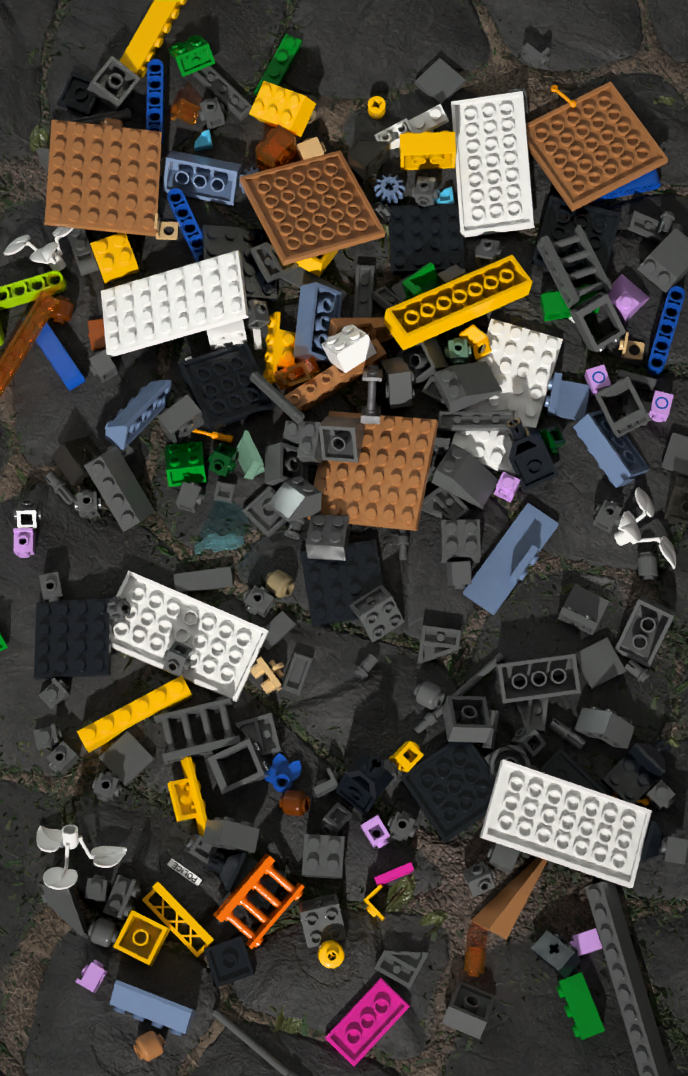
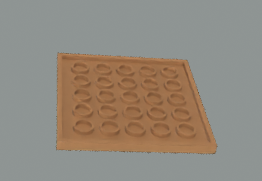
(593, 146)
(103, 178)
(312, 207)
(389, 478)

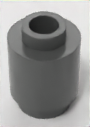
(647, 566)

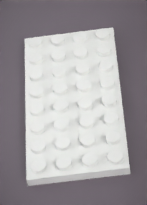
(492, 164)
(174, 304)
(522, 366)
(159, 616)
(566, 823)

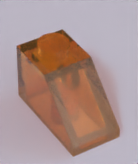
(297, 373)

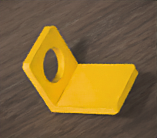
(476, 339)
(371, 909)

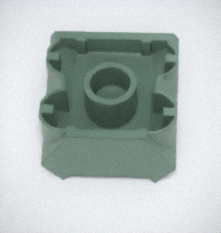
(249, 457)

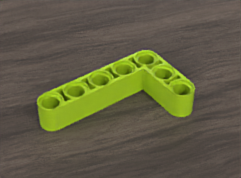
(30, 293)

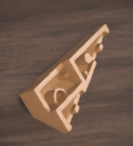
(372, 326)
(506, 907)

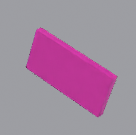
(367, 1022)

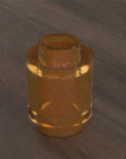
(474, 961)

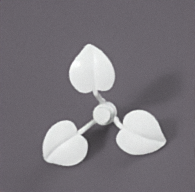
(43, 255)
(630, 532)
(63, 878)

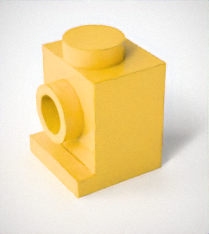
(414, 755)

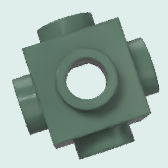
(457, 351)

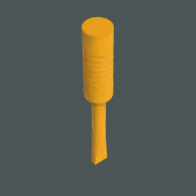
(217, 436)

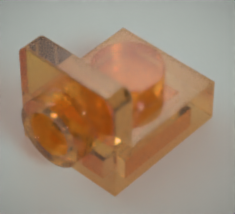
(185, 111)

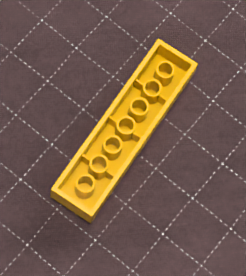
(457, 302)

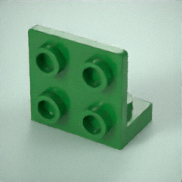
(192, 55)
(421, 281)
(185, 463)

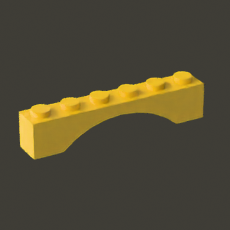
(116, 722)

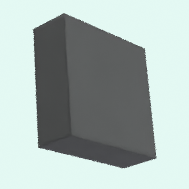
(224, 492)

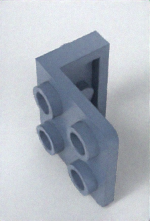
(567, 398)

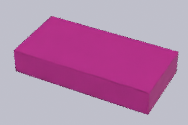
(394, 874)

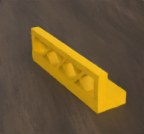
(180, 911)

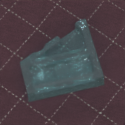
(219, 543)

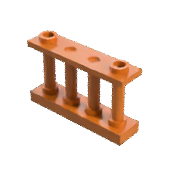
(239, 897)

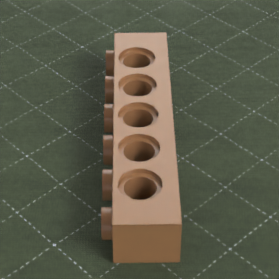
(331, 381)

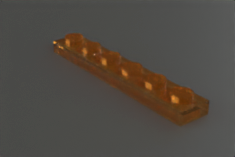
(25, 337)

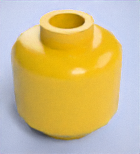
(328, 947)

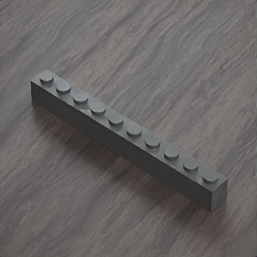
(627, 980)

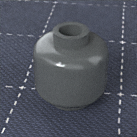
(429, 695)
(103, 932)

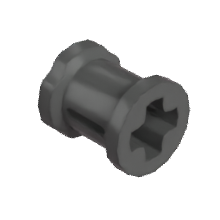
(294, 528)

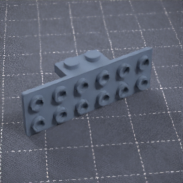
(511, 559)

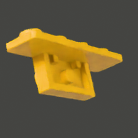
(279, 348)
(187, 796)

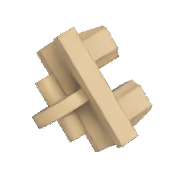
(262, 668)

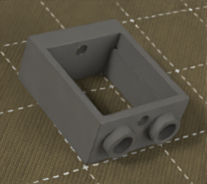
(590, 305)
(629, 422)
(221, 774)

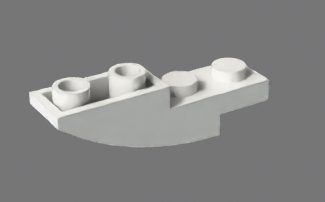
(424, 122)

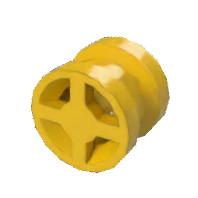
(374, 111)

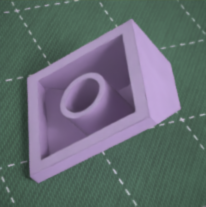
(626, 298)

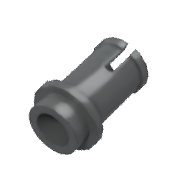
(667, 219)
(367, 664)
(639, 672)

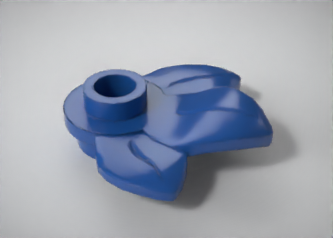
(283, 770)

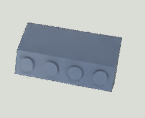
(202, 177)
(313, 320)
(138, 413)
(614, 455)
(152, 1007)

